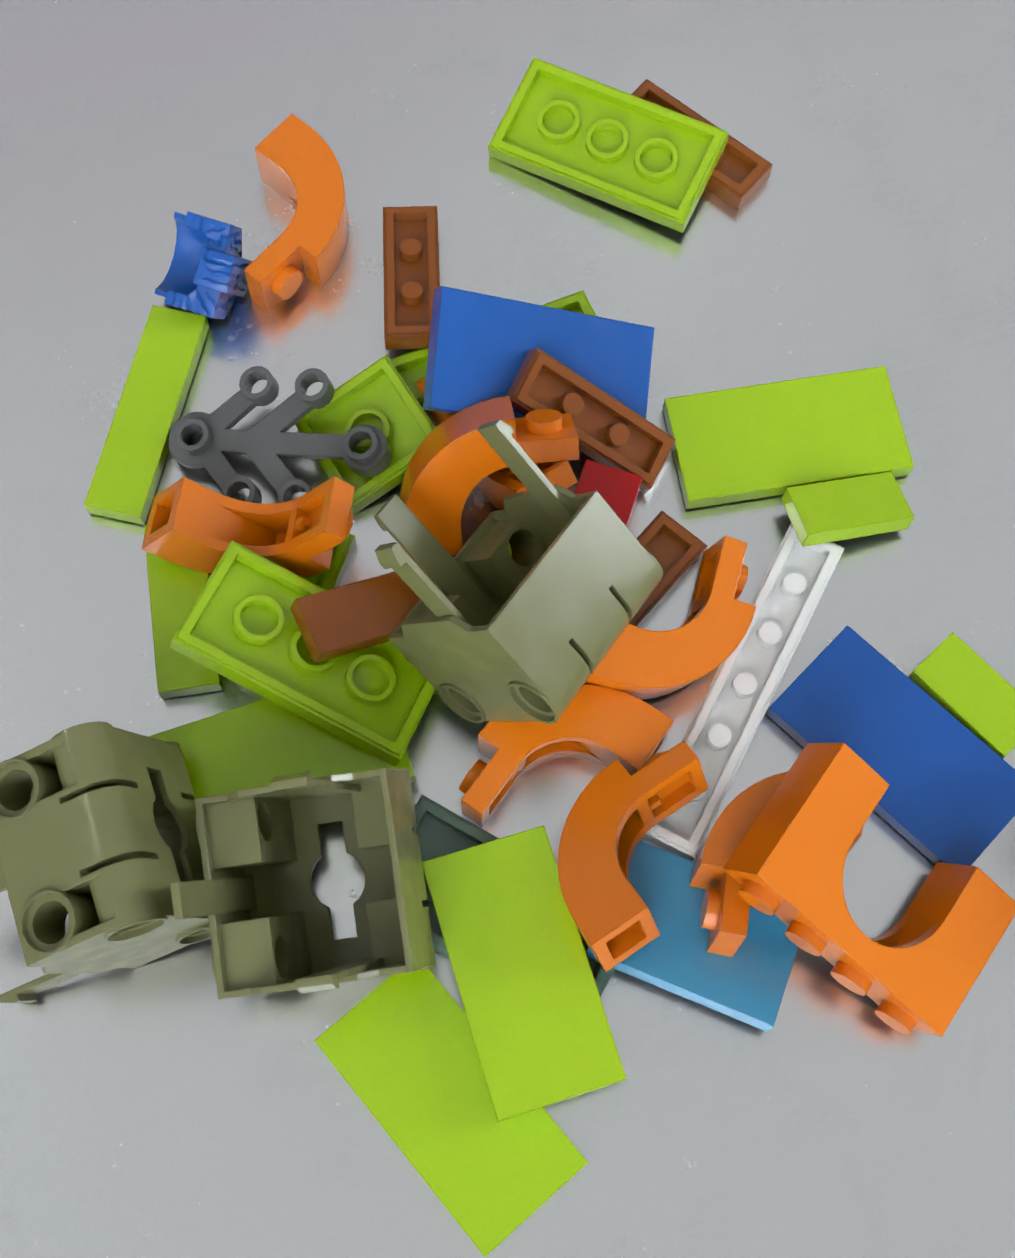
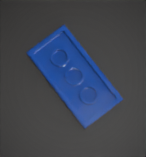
(484, 339)
(944, 782)

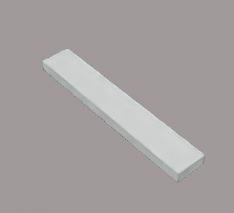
(748, 683)

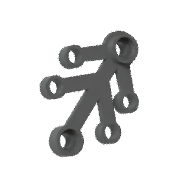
(269, 438)

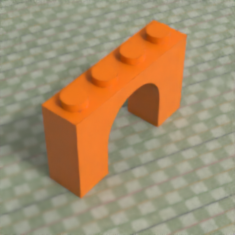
(795, 870)

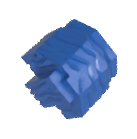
(205, 266)

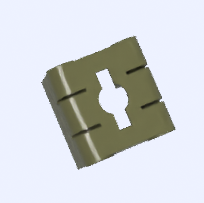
(522, 628)
(97, 834)
(260, 895)

